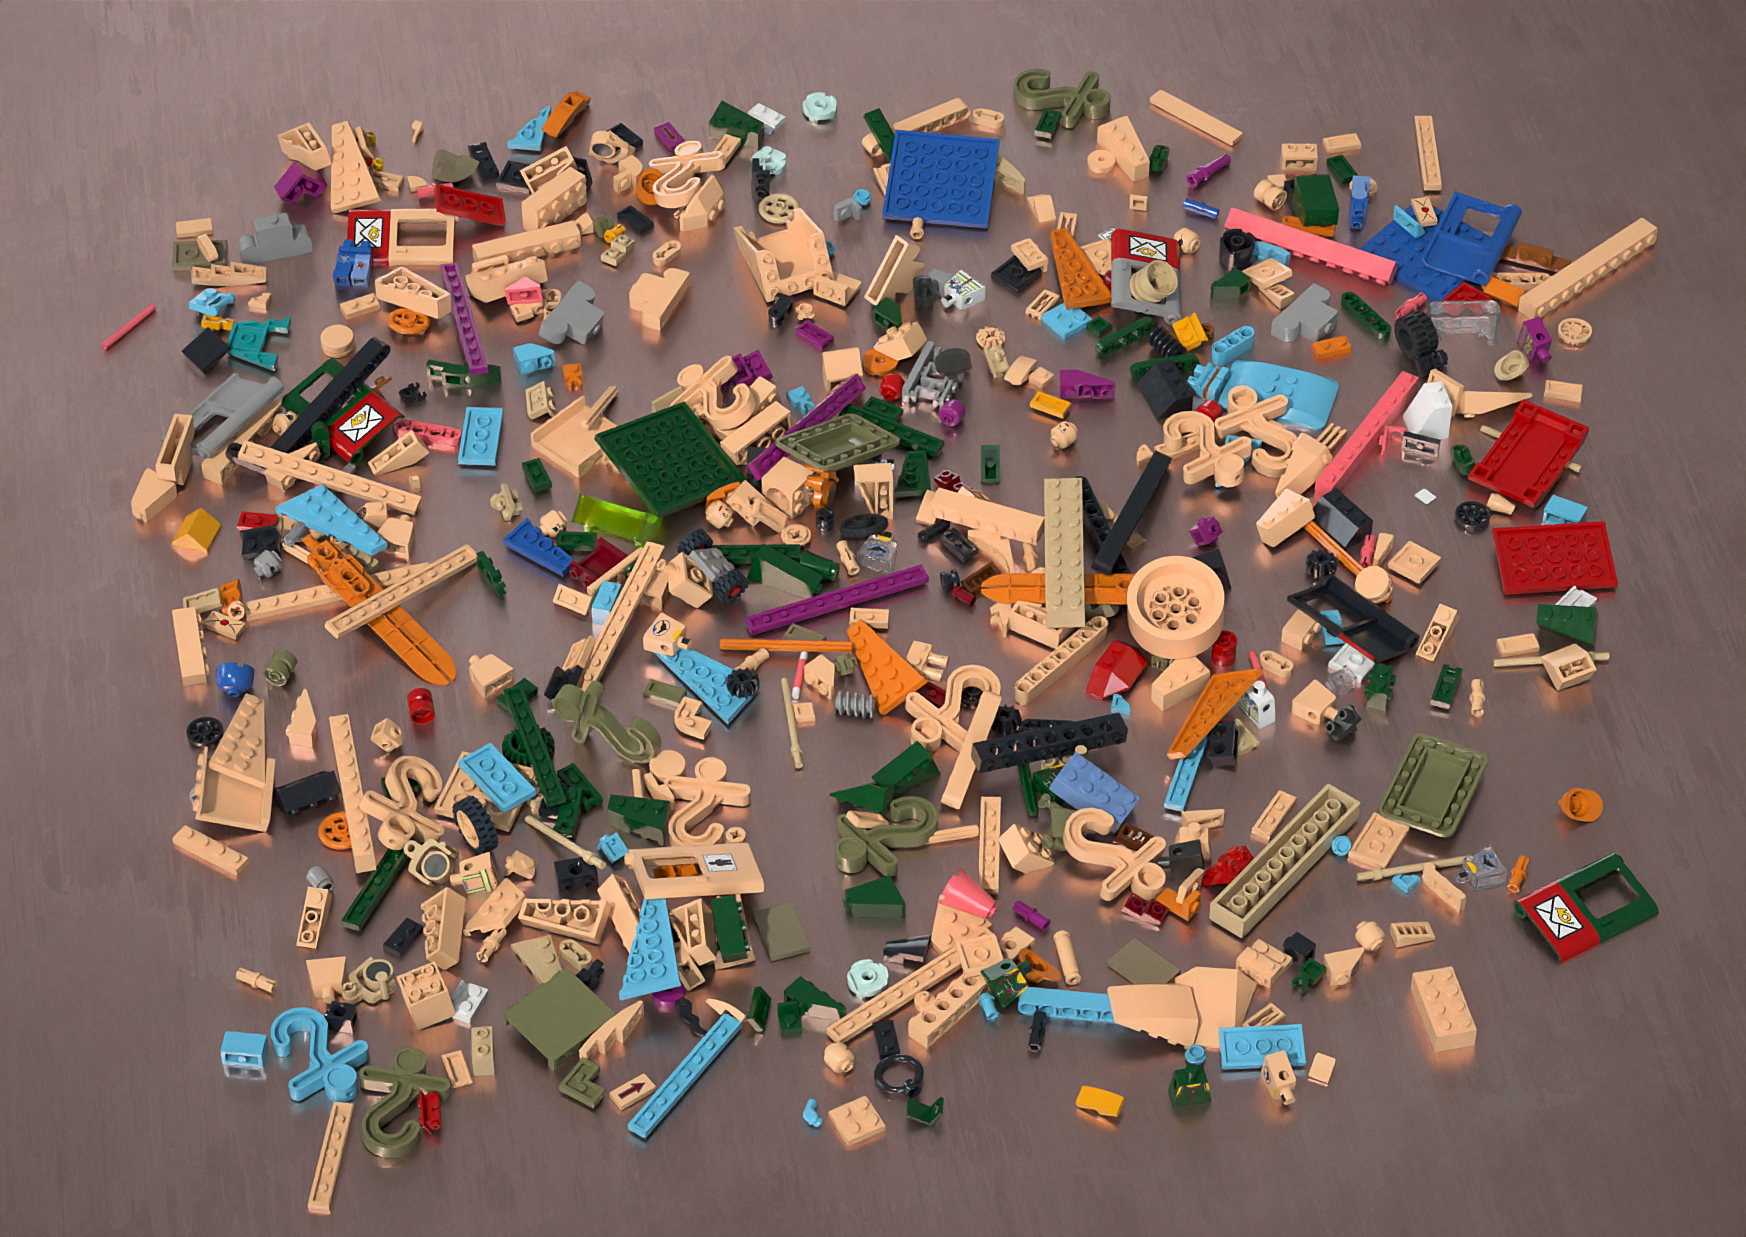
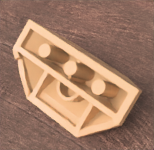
(703, 206)

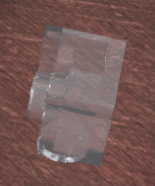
(1341, 682)

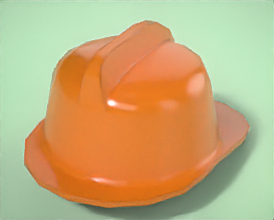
(645, 185)
(1581, 804)
(1040, 967)

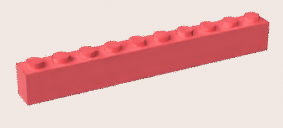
(1314, 247)
(1367, 434)

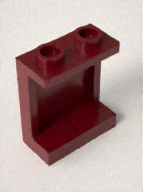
(597, 562)

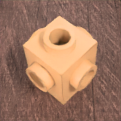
(387, 735)

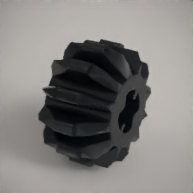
(1321, 563)
(742, 683)
(1006, 720)

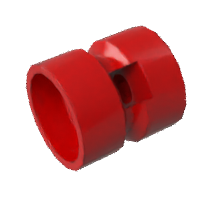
(1224, 649)
(421, 706)

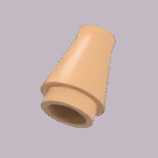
(1500, 504)

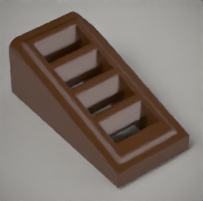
(985, 571)
(1131, 831)

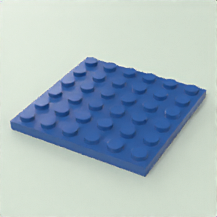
(941, 178)
(1400, 246)

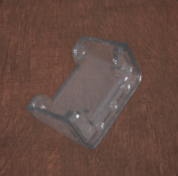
(1466, 317)

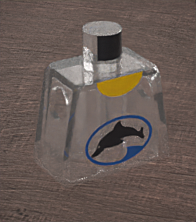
(878, 553)
(1482, 870)

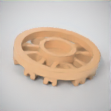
(1574, 331)

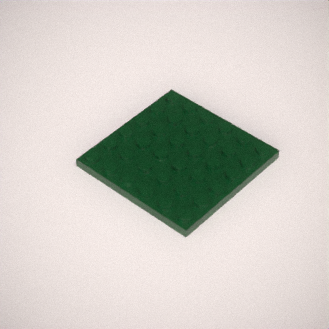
(669, 459)

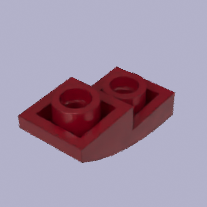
(949, 481)
(1147, 911)

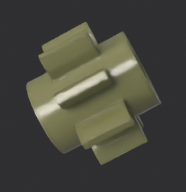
(1161, 663)
(845, 664)

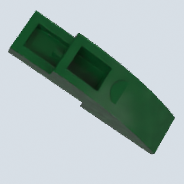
(459, 376)

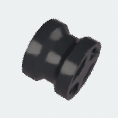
(824, 519)
(949, 579)

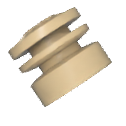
(1154, 282)

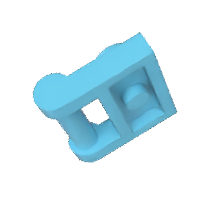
(211, 301)

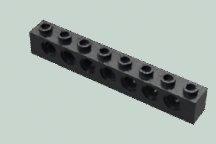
(1048, 742)

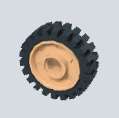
(475, 825)

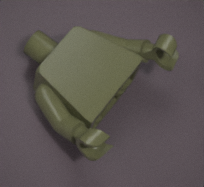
(1059, 816)

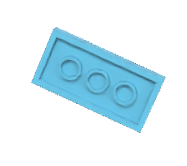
(480, 436)
(497, 778)
(1249, 1045)

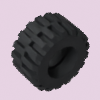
(1416, 334)

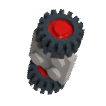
(714, 565)

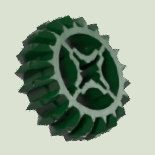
(519, 755)

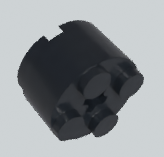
(1237, 249)

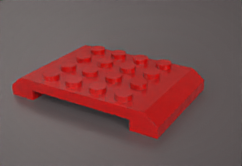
(1530, 454)

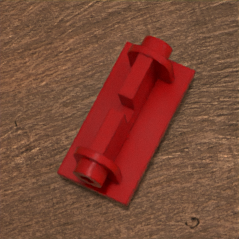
(429, 1118)

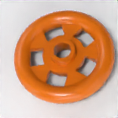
(408, 321)
(327, 838)

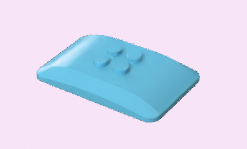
(1308, 393)

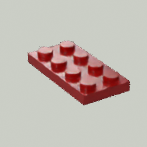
(469, 205)

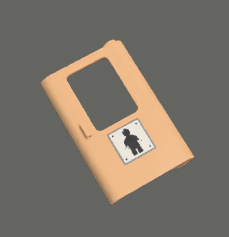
(724, 868)

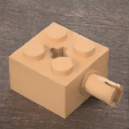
(686, 580)

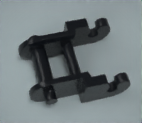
(414, 396)

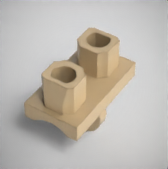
(996, 360)
(507, 502)

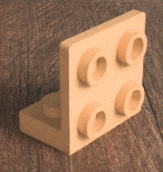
(839, 290)

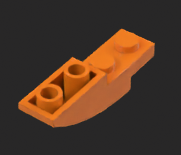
(565, 112)

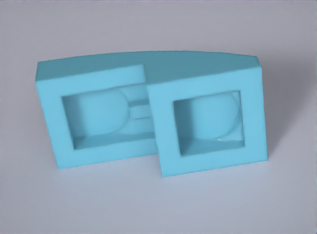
(1265, 251)
(1334, 616)

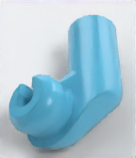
(811, 1115)

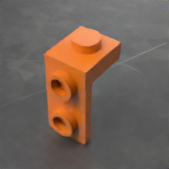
(1185, 910)

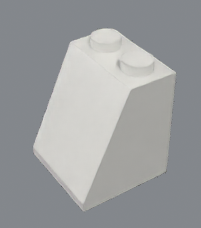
(1430, 412)

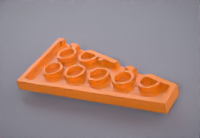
(1077, 277)
(884, 668)
(1214, 702)

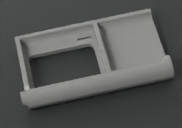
(234, 399)

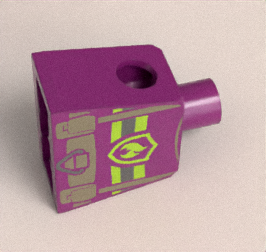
(1535, 340)

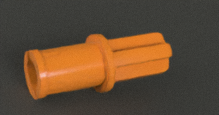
(1518, 874)

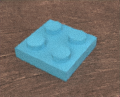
(1065, 321)

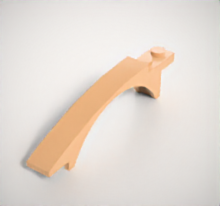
(999, 550)

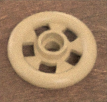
(778, 208)

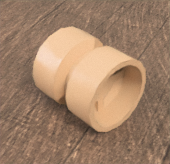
(1270, 194)

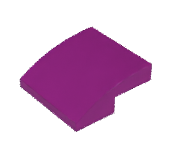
(750, 368)

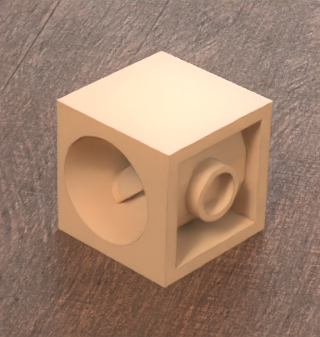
(786, 487)
(426, 995)

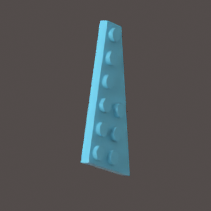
(330, 516)
(707, 680)
(652, 954)

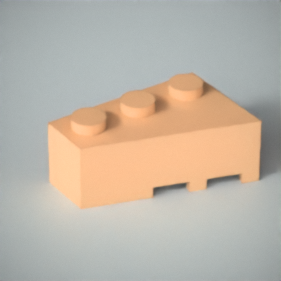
(305, 146)
(547, 168)
(876, 487)
(1030, 621)
(696, 930)

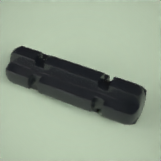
(933, 530)

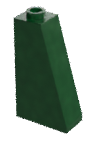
(784, 573)

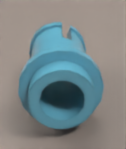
(986, 1000)

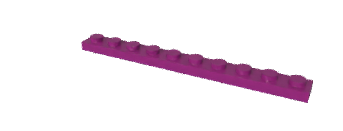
(464, 319)
(822, 412)
(836, 599)

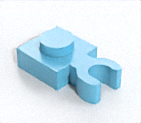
(800, 398)

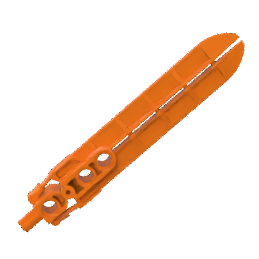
(354, 586)
(1031, 588)

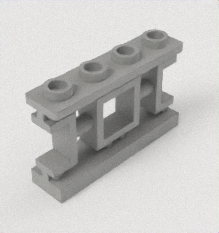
(922, 372)

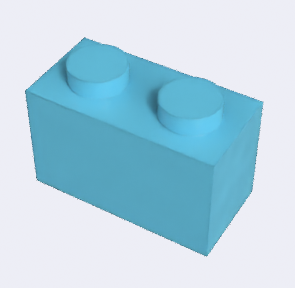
(1563, 511)
(605, 601)
(244, 1049)

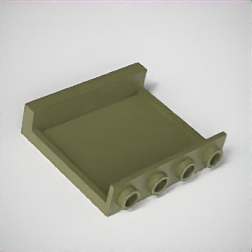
(559, 1017)

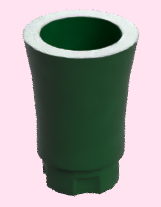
(821, 565)

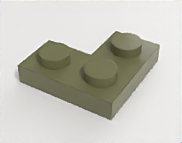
(579, 1083)

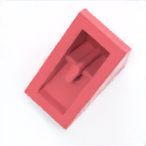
(523, 291)

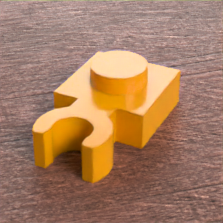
(216, 322)

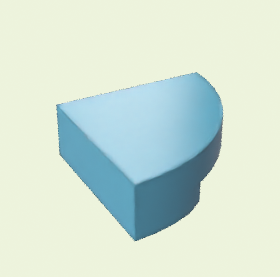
(1120, 705)
(1406, 882)

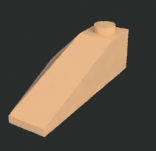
(1482, 402)
(1305, 465)

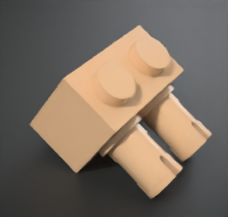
(922, 656)

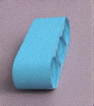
(1232, 346)

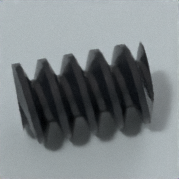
(1165, 343)

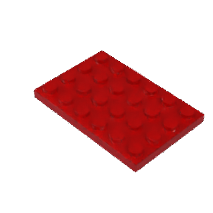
(1554, 557)

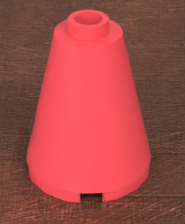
(968, 896)

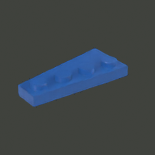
(535, 546)

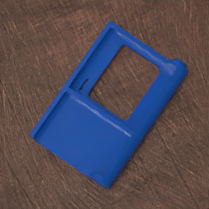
(1465, 257)

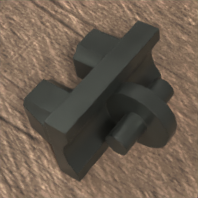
(922, 292)
(1344, 723)

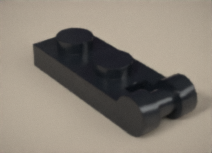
(486, 166)

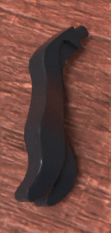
(686, 1015)

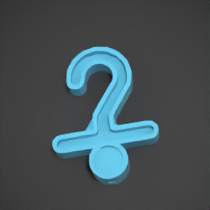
(325, 1070)

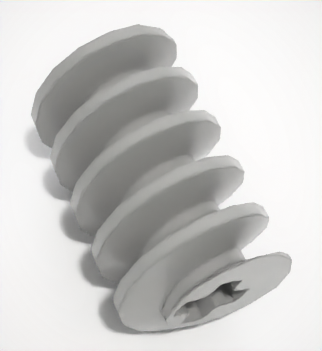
(855, 704)

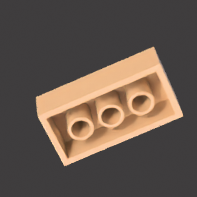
(554, 200)
(1443, 1009)

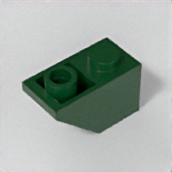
(1231, 286)

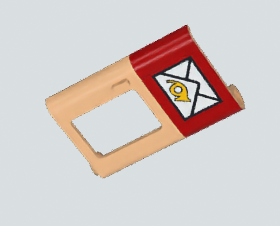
(381, 227)

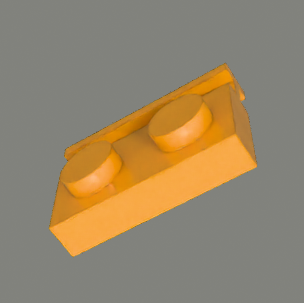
(1190, 331)

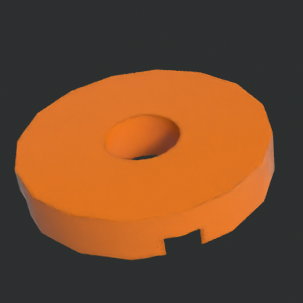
(870, 364)

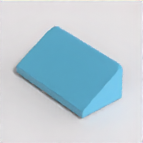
(1407, 222)

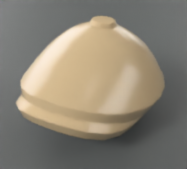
(1511, 366)

